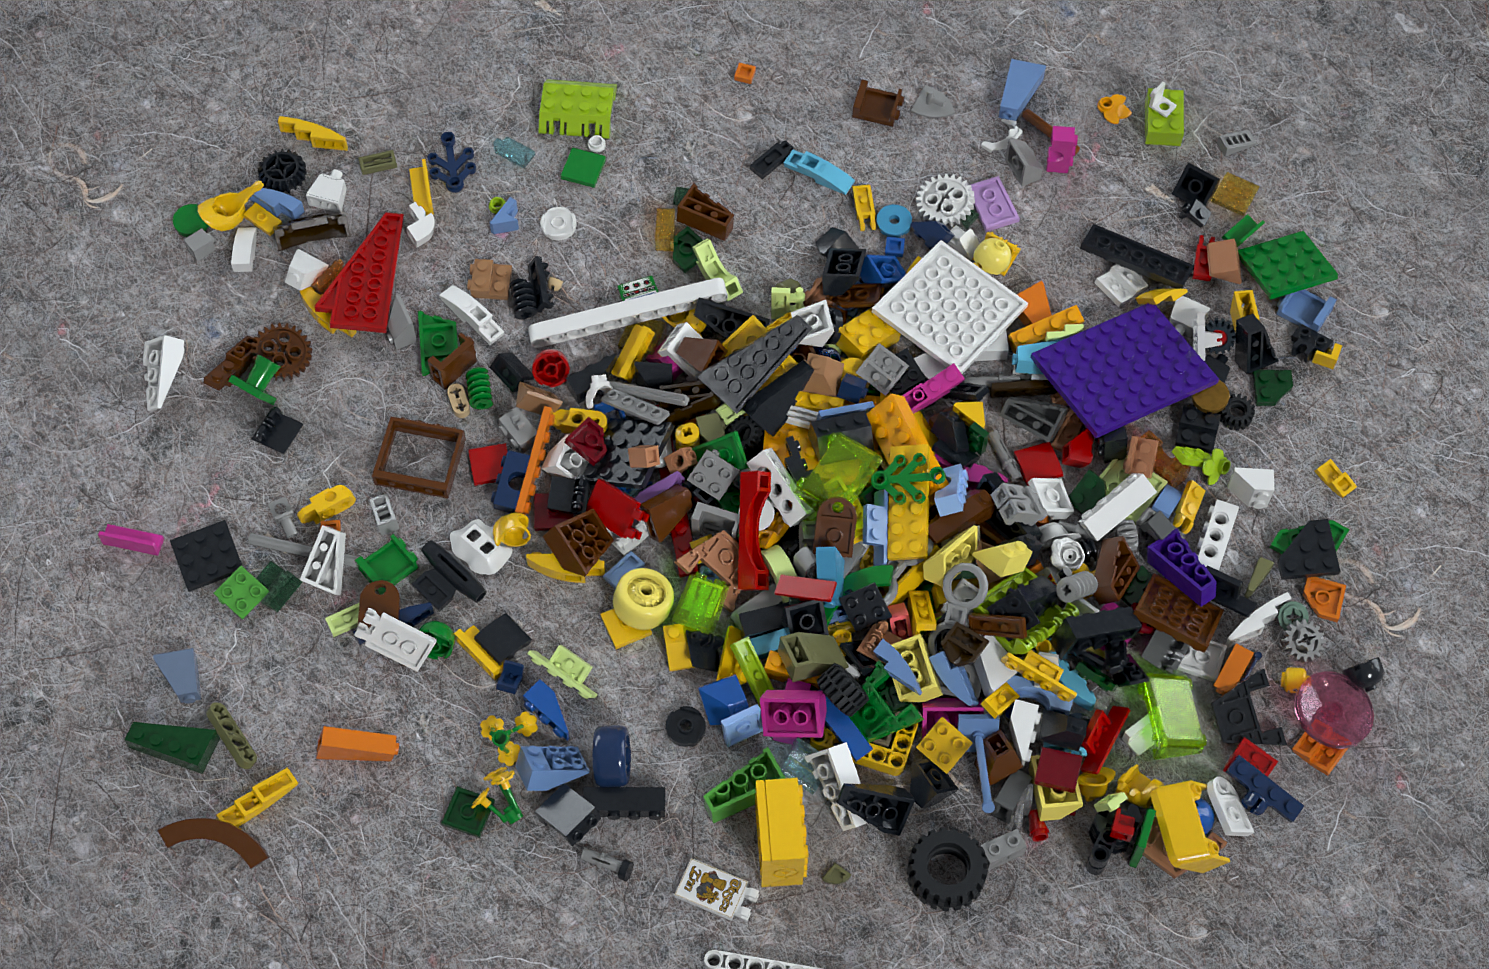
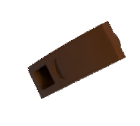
(235, 364)

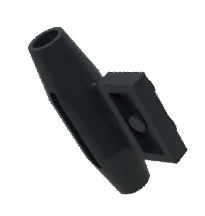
(448, 575)

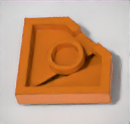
(1324, 597)

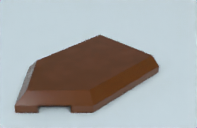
(859, 296)

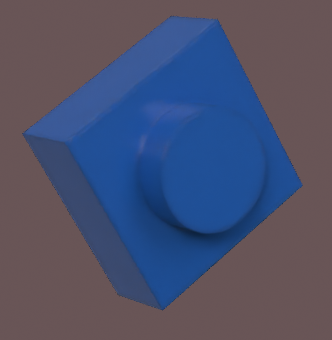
(894, 247)

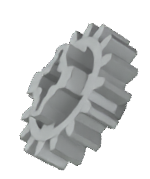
(1300, 632)

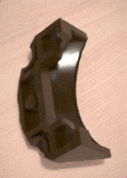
(311, 229)

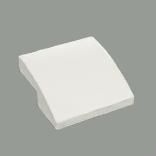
(1121, 284)

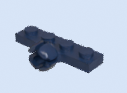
(1263, 791)

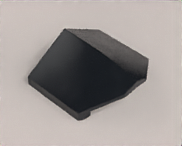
(835, 239)

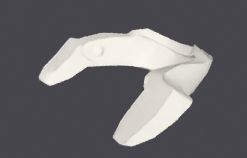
(1014, 132)

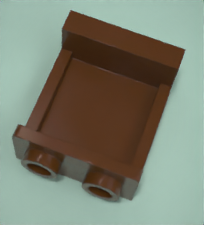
(877, 105)
(455, 364)

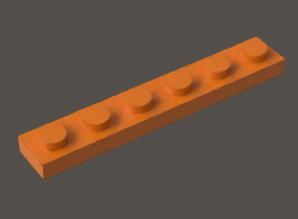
(537, 455)

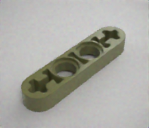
(243, 754)

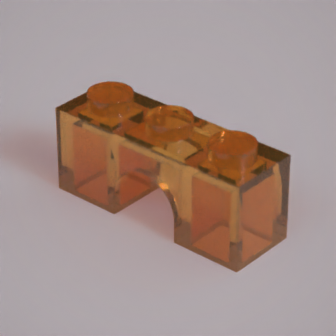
(1166, 467)

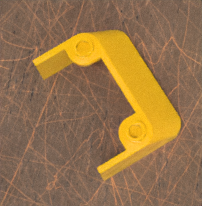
(1183, 829)

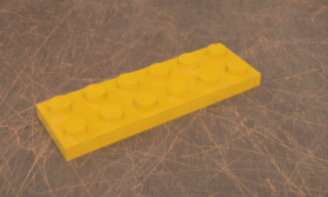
(909, 521)

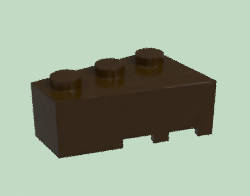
(700, 402)

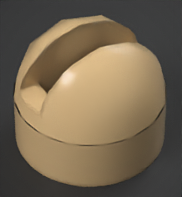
(554, 282)

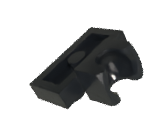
(1308, 342)

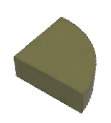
(836, 875)

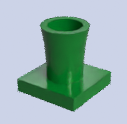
(258, 379)

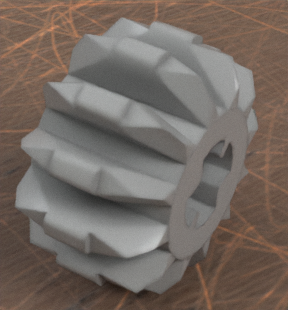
(1127, 529)

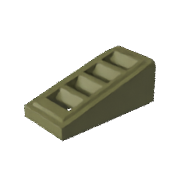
(1259, 573)

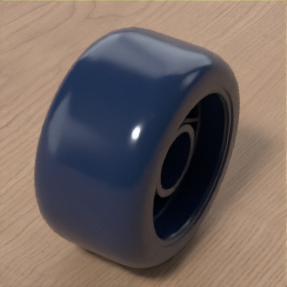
(611, 756)

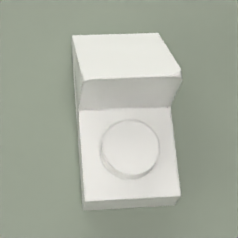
(964, 242)

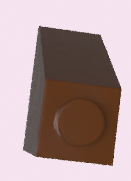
(701, 352)
(666, 511)

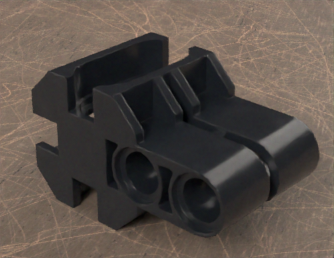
(1103, 843)

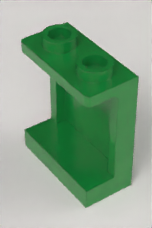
(388, 563)

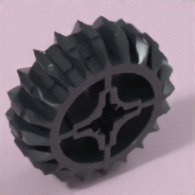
(292, 166)

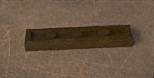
(1021, 388)

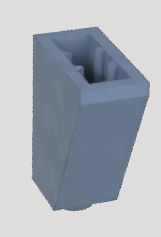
(181, 673)

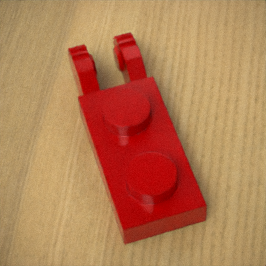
(1201, 266)

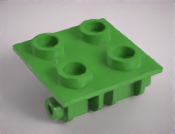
(241, 592)

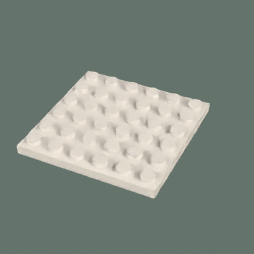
(949, 307)

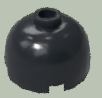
(1366, 674)

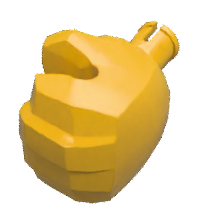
(1137, 787)

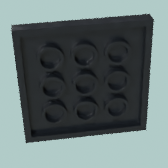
(618, 438)

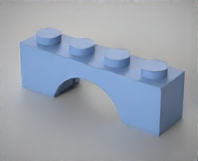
(952, 497)
(1050, 701)

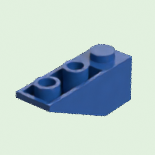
(544, 703)

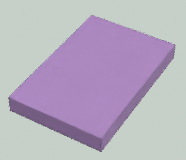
(993, 204)

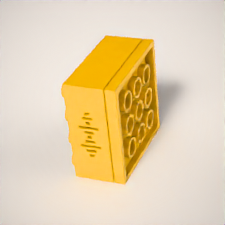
(781, 832)

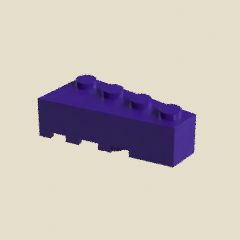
(1182, 568)

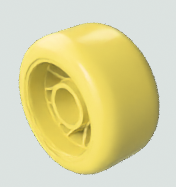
(643, 598)

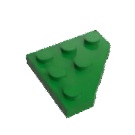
(1286, 537)

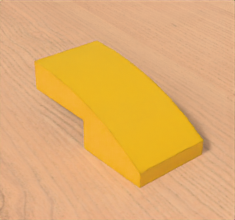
(1335, 479)

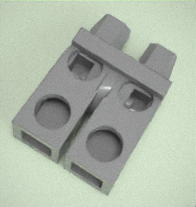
(1018, 504)

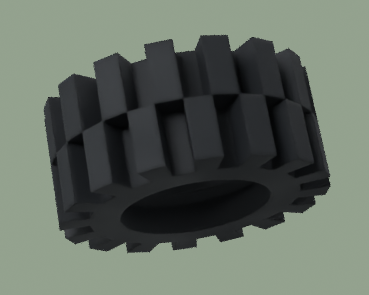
(1233, 421)
(756, 432)

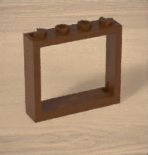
(416, 484)

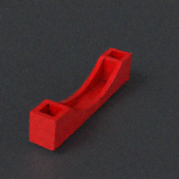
(754, 491)

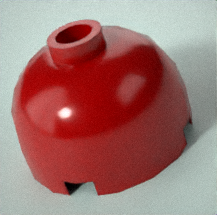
(550, 368)

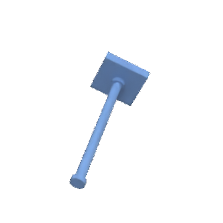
(976, 728)

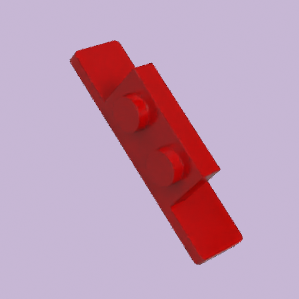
(1100, 737)

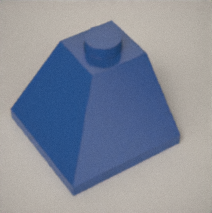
(881, 270)
(722, 699)

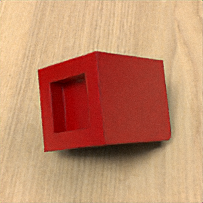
(1122, 826)

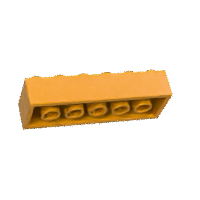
(897, 426)

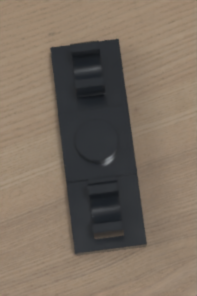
(538, 279)

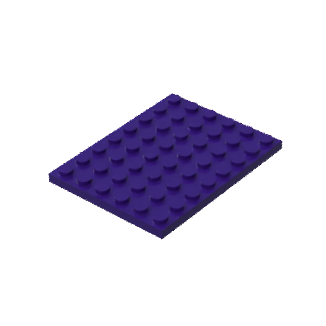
(1124, 369)

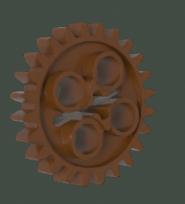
(295, 343)

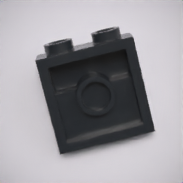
(1197, 429)

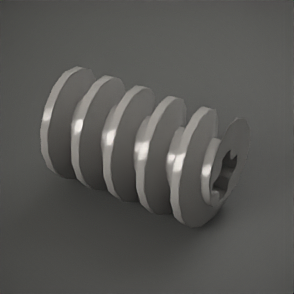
(1076, 586)

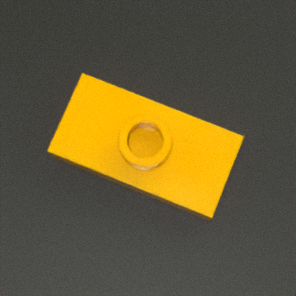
(262, 218)

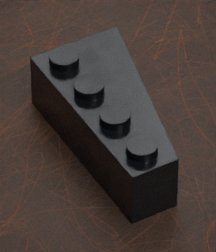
(1094, 631)

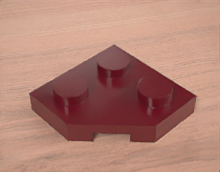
(588, 441)

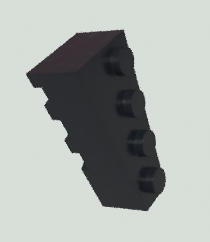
(990, 483)

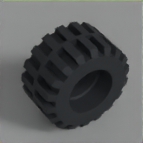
(842, 689)

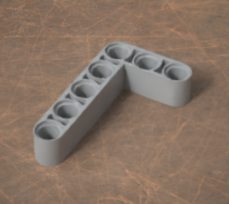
(804, 566)

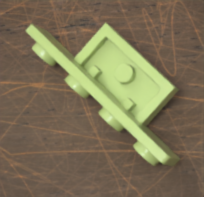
(568, 667)

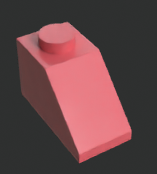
(899, 622)

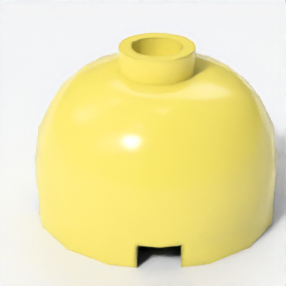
(993, 255)

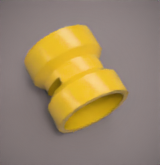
(842, 636)

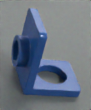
(605, 408)

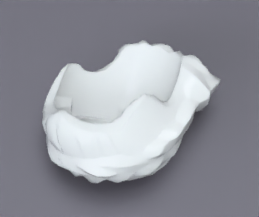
(1062, 549)

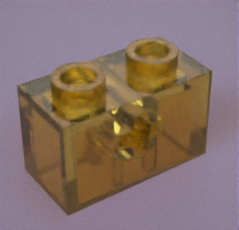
(665, 229)

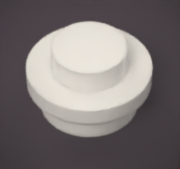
(596, 143)

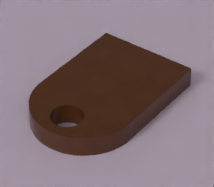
(835, 528)
(387, 602)

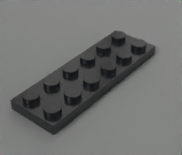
(1137, 257)

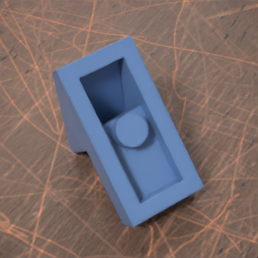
(504, 219)

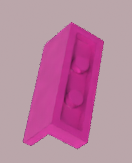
(131, 539)

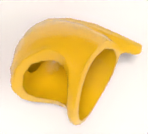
(510, 530)

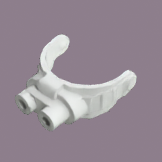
(598, 382)

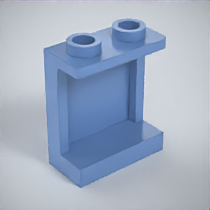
(1305, 309)

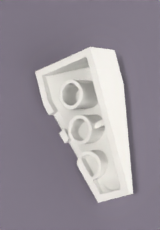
(162, 361)

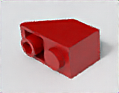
(1078, 450)

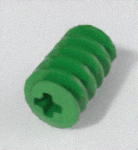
(479, 388)

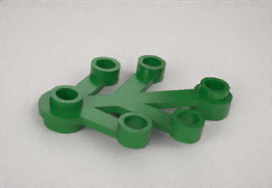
(905, 477)

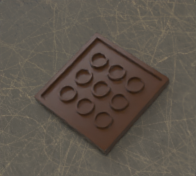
(1177, 614)

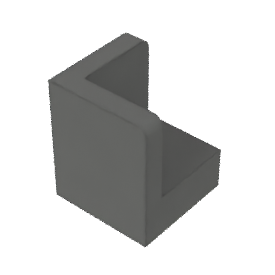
(1158, 524)

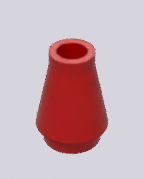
(1037, 829)

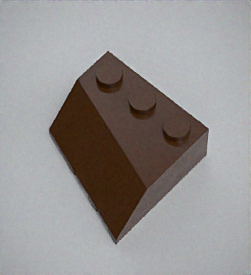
(579, 542)

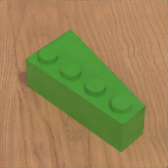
(739, 790)

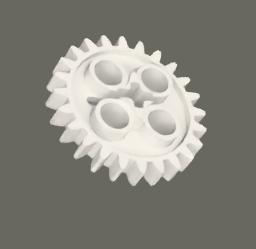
(945, 200)

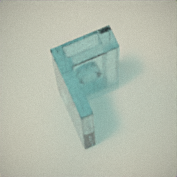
(513, 151)

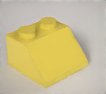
(1005, 558)

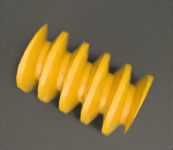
(687, 436)

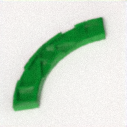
(879, 574)

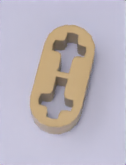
(461, 400)

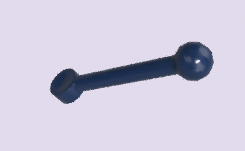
(1257, 656)

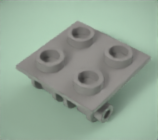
(713, 474)

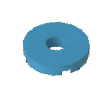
(894, 212)

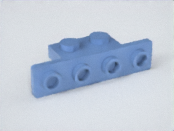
(875, 526)

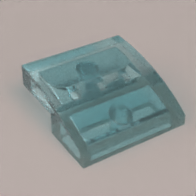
(797, 767)

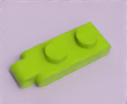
(1190, 456)

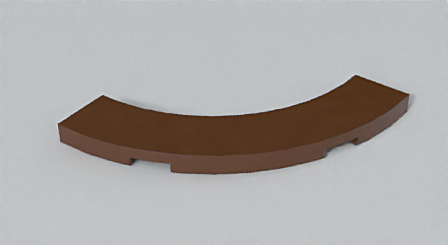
(217, 831)

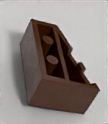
(1114, 570)

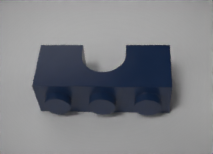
(514, 466)

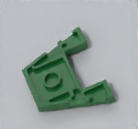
(875, 717)

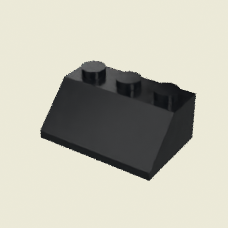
(842, 270)
(852, 425)

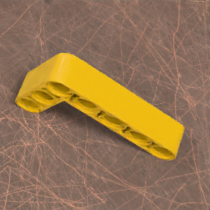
(887, 755)

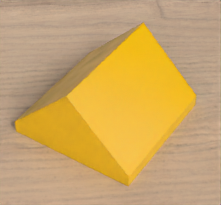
(970, 412)

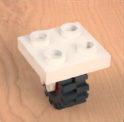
(1214, 336)

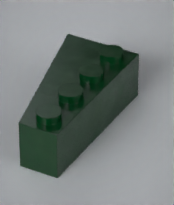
(175, 744)

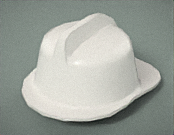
(1054, 531)

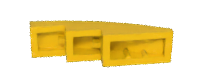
(318, 135)
(259, 799)

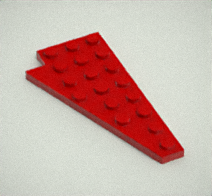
(364, 287)

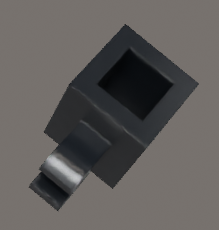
(698, 495)

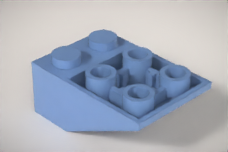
(549, 766)

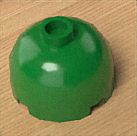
(445, 639)

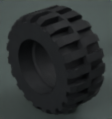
(954, 844)

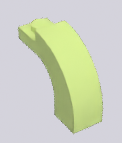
(712, 268)
(778, 564)

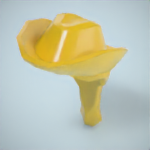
(227, 209)

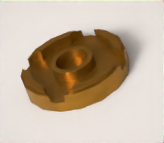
(1212, 399)

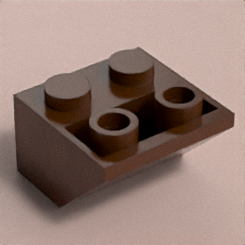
(1000, 757)

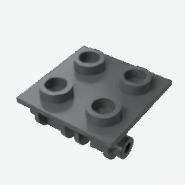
(1164, 652)

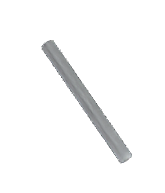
(651, 394)
(291, 547)

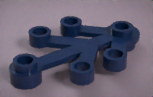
(452, 165)

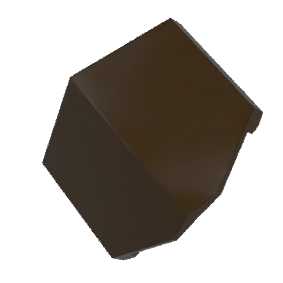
(963, 645)

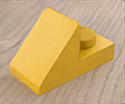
(1000, 700)

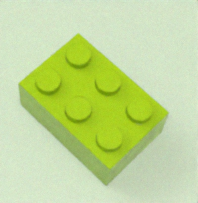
(1161, 129)

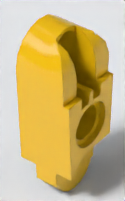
(565, 419)
(327, 504)

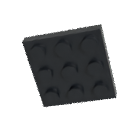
(206, 555)

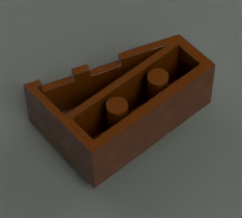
(704, 214)

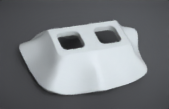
(471, 553)

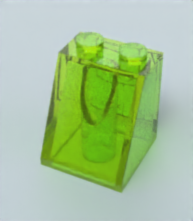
(701, 603)

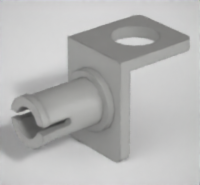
(285, 518)

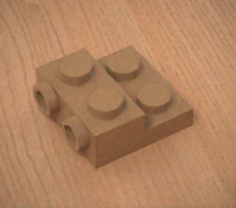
(489, 280)

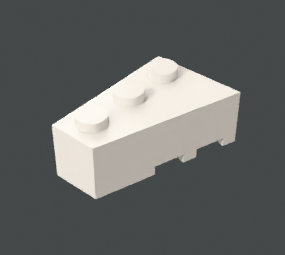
(326, 561)

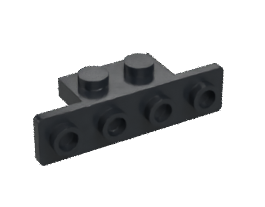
(1228, 593)

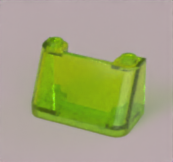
(840, 472)
(1172, 715)

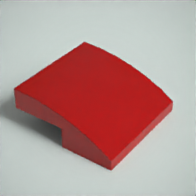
(1038, 462)
(1254, 755)

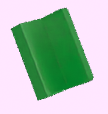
(1242, 230)

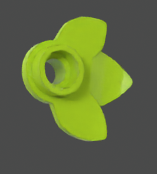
(1216, 466)

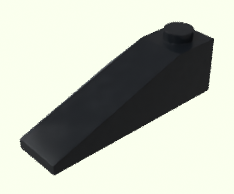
(723, 318)
(773, 402)
(878, 805)

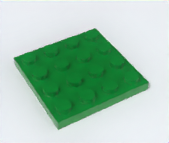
(1287, 265)

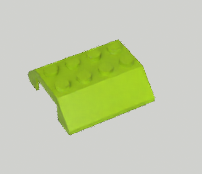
(577, 105)
(1049, 621)

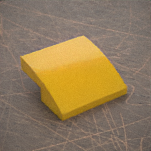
(1164, 294)

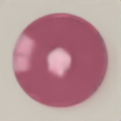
(1333, 710)

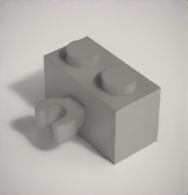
(518, 430)

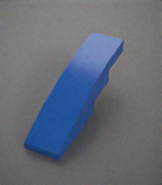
(846, 731)

